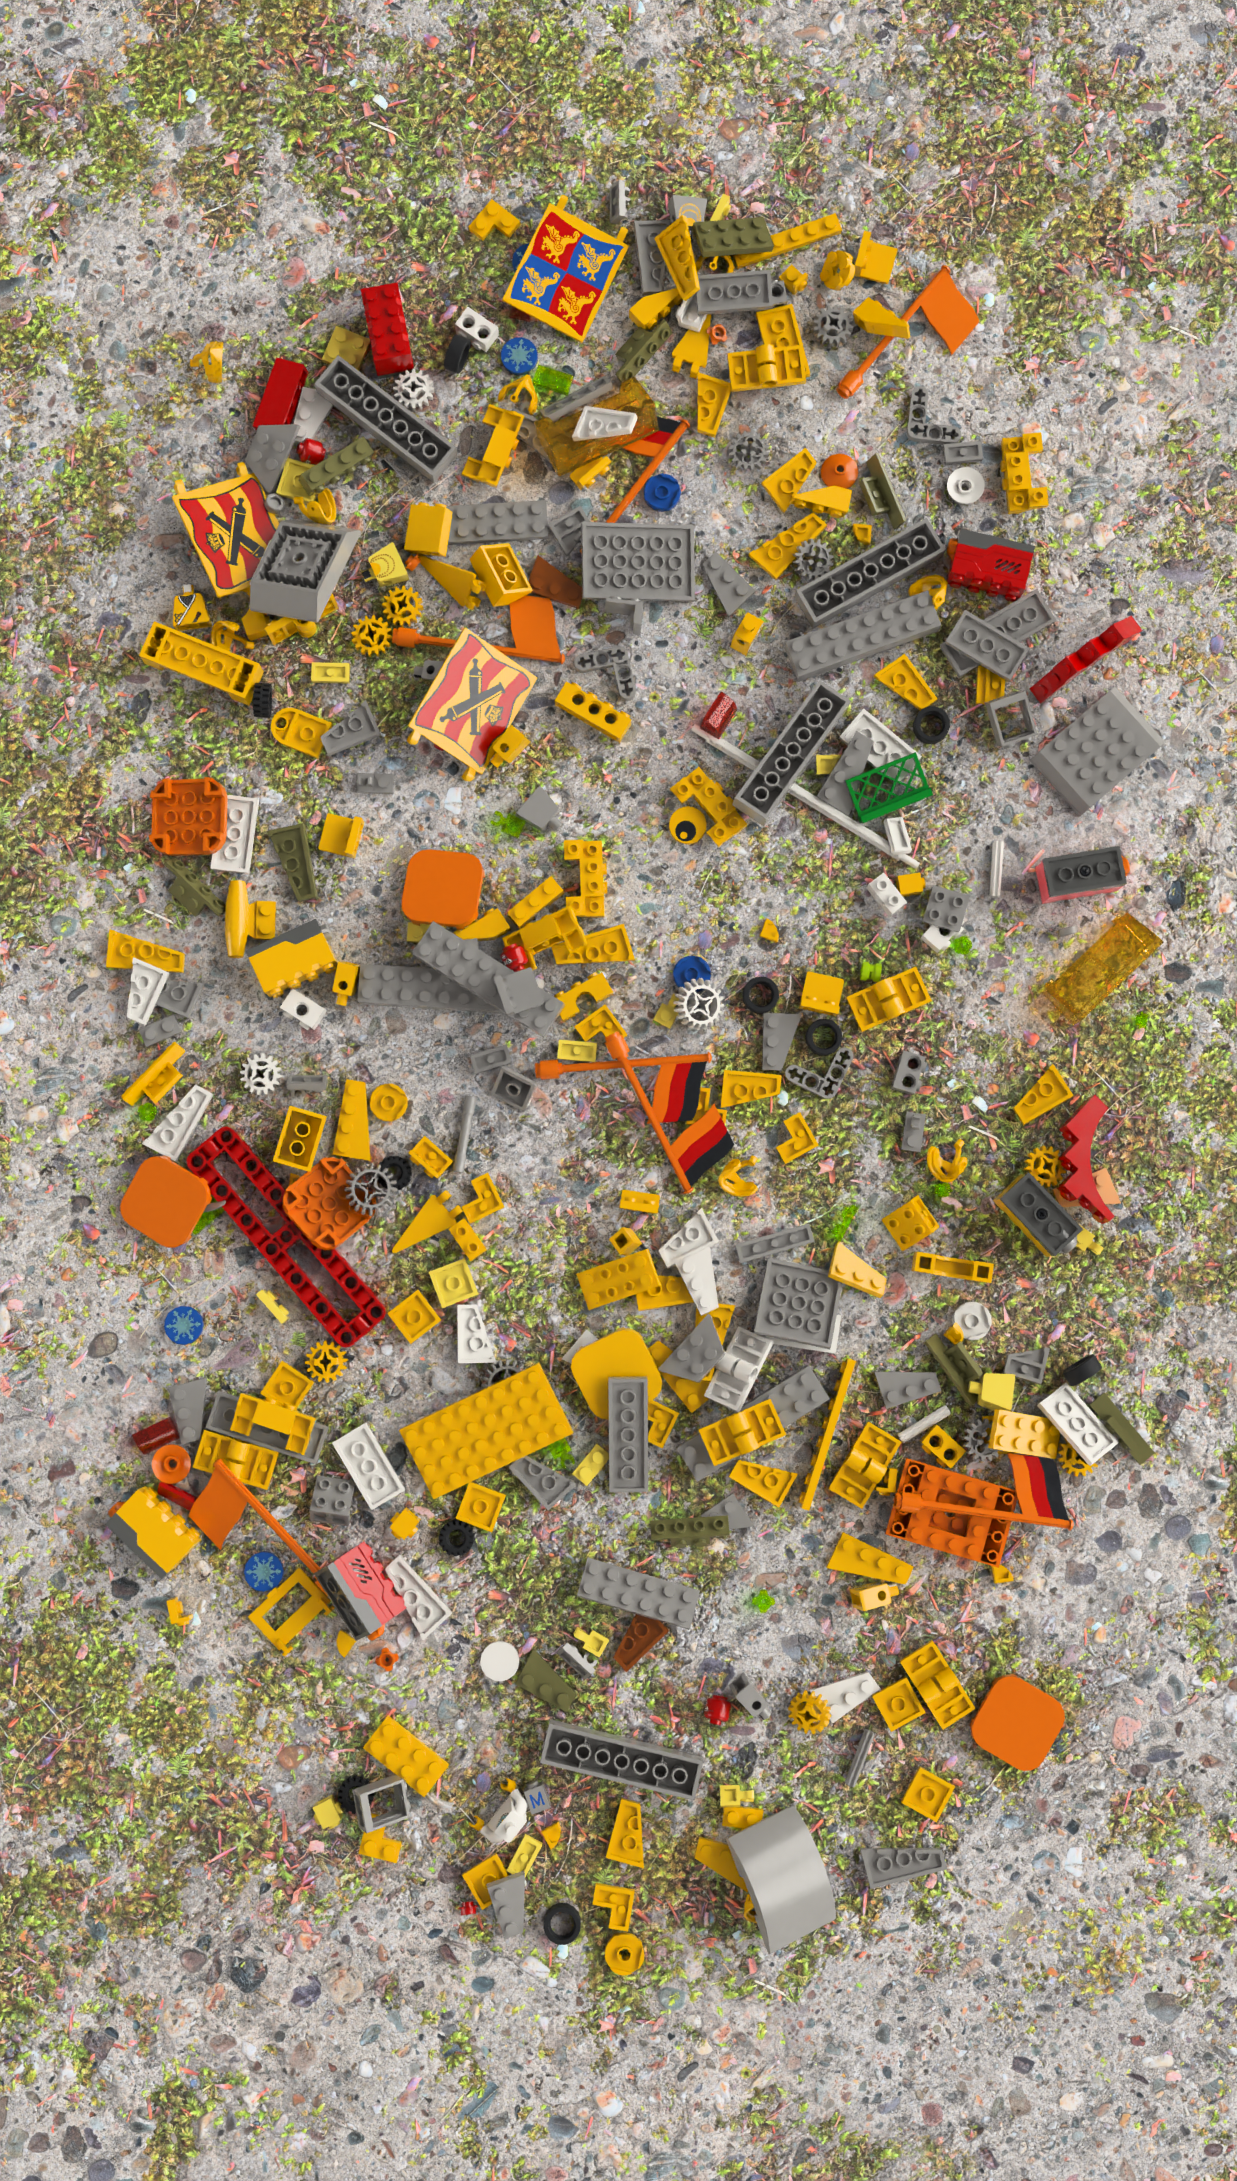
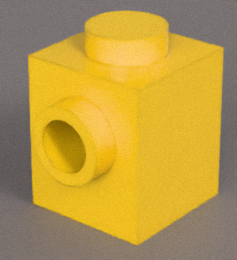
(404, 1524)

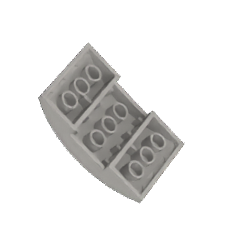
(783, 1877)

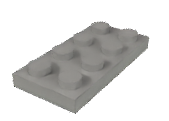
(734, 292)
(987, 645)

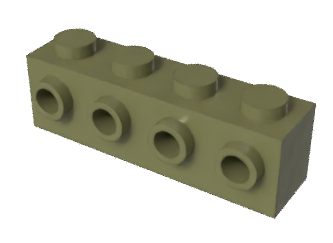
(336, 466)

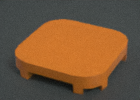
(189, 817)
(442, 888)
(165, 1201)
(320, 1204)
(1017, 1722)

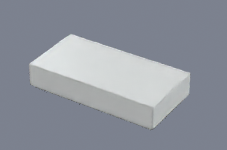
(897, 835)

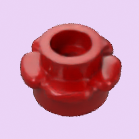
(468, 1908)

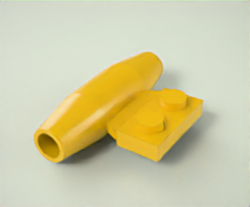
(246, 919)

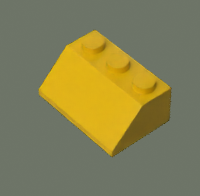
(501, 572)
(299, 1138)

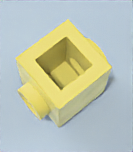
(328, 1812)

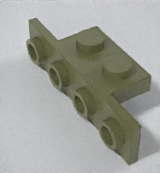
(640, 349)
(880, 492)
(192, 891)
(956, 1364)
(1123, 1430)
(689, 1530)

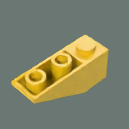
(653, 307)
(878, 320)
(829, 500)
(487, 928)

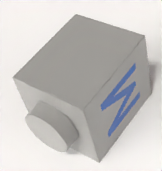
(536, 1796)

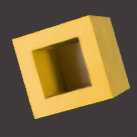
(910, 884)
(625, 1241)

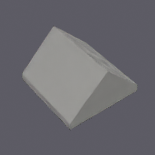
(513, 1088)

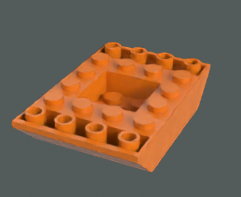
(959, 1534)

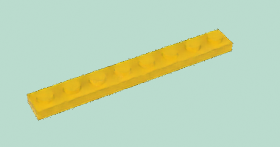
(823, 1441)

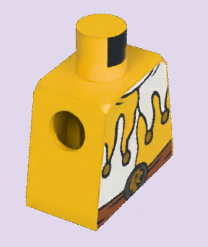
(748, 633)

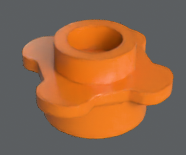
(720, 330)
(412, 562)
(388, 1665)

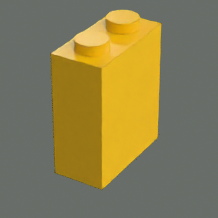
(428, 529)

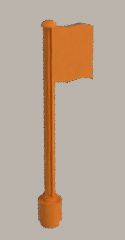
(945, 311)
(530, 626)
(222, 1506)

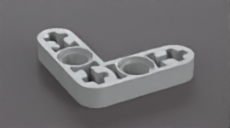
(920, 425)
(617, 665)
(821, 1082)

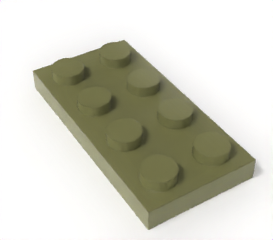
(732, 237)

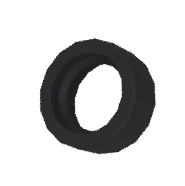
(457, 353)
(931, 710)
(760, 1009)
(823, 1051)
(1082, 1370)
(560, 1939)

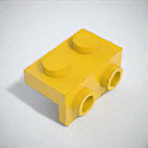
(586, 474)
(430, 1157)

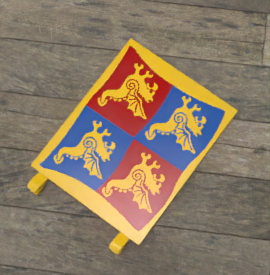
(566, 271)

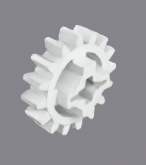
(406, 386)
(267, 1069)

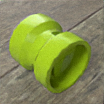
(870, 971)

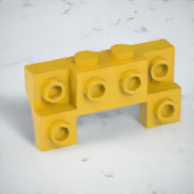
(497, 454)
(1017, 476)
(713, 802)
(592, 869)
(547, 932)
(276, 1417)

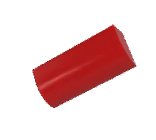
(281, 393)

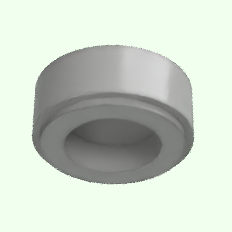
(274, 503)
(1068, 930)

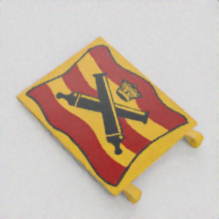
(227, 528)
(471, 702)

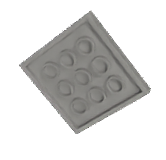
(798, 1304)

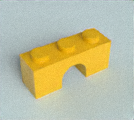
(534, 902)
(595, 986)

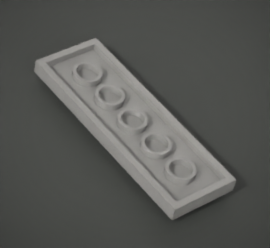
(498, 522)
(1016, 620)
(222, 1418)
(628, 1434)
(638, 1593)

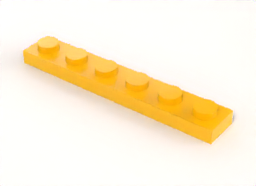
(793, 239)

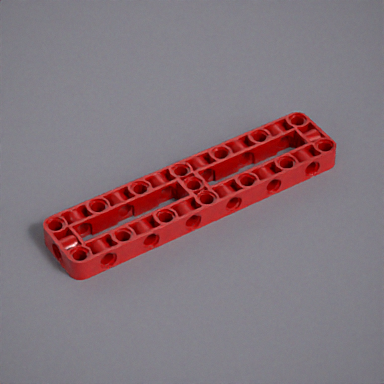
(262, 1238)

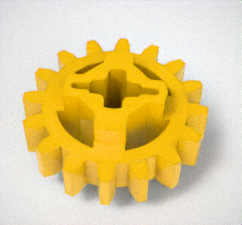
(405, 598)
(364, 637)
(1049, 1173)
(318, 1361)
(1071, 1460)
(817, 1710)

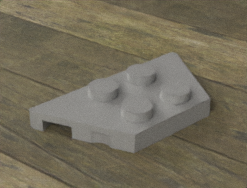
(270, 452)
(696, 1353)

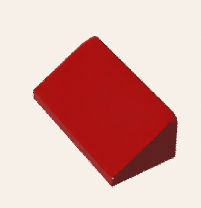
(176, 1495)

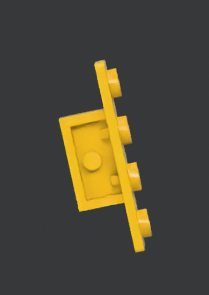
(157, 1078)

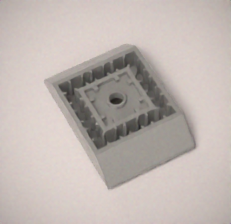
(301, 587)

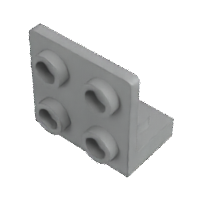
(630, 607)
(945, 908)
(519, 991)
(332, 1500)

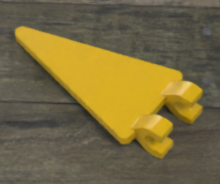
(693, 349)
(455, 581)
(429, 1221)

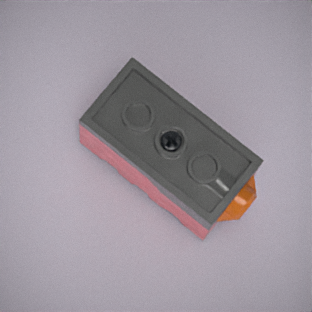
(1082, 874)

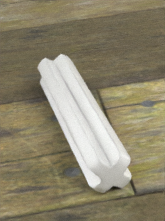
(996, 868)
(924, 1424)

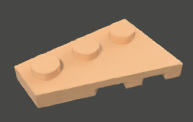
(1104, 1187)

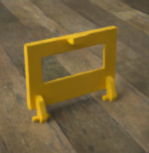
(299, 1619)

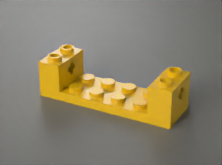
(201, 662)

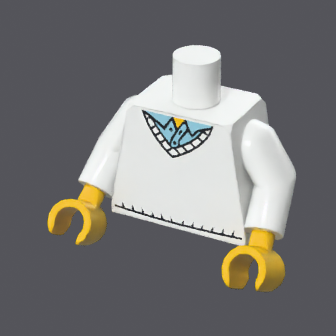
(507, 1819)

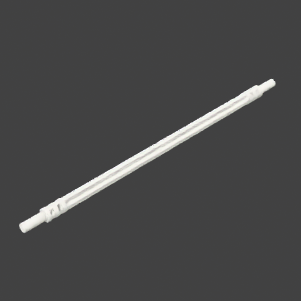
(809, 799)

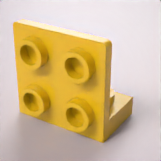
(874, 260)
(341, 835)
(821, 994)
(910, 1223)

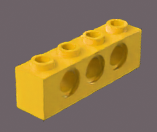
(615, 730)

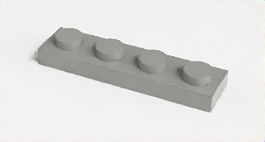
(578, 398)
(774, 1243)

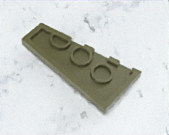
(295, 857)

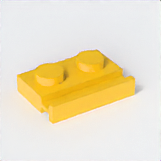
(988, 686)

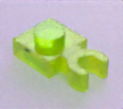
(511, 825)
(560, 1449)

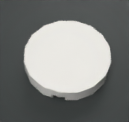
(973, 1320)
(499, 1661)

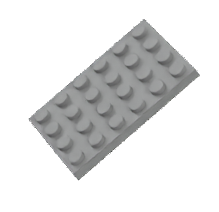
(638, 561)

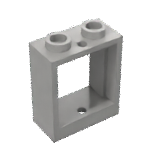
(1026, 736)
(362, 1806)

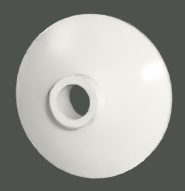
(965, 477)

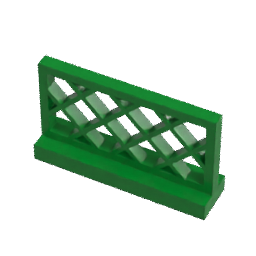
(898, 801)

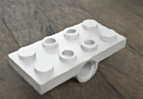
(738, 1369)

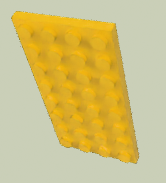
(486, 1430)

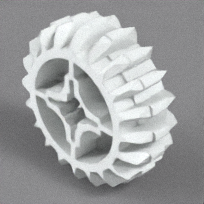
(712, 997)

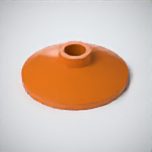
(843, 479)
(161, 1464)

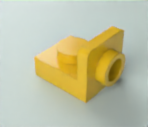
(794, 280)
(890, 1479)
(175, 1609)

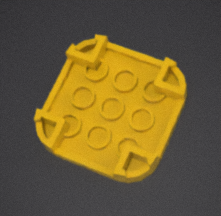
(614, 1355)

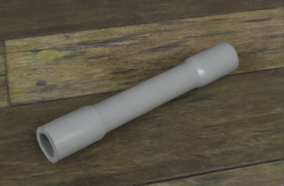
(460, 1156)

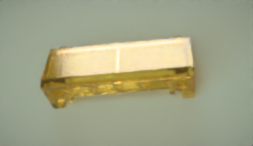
(569, 454)
(1101, 968)

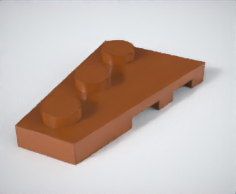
(552, 584)
(639, 1640)

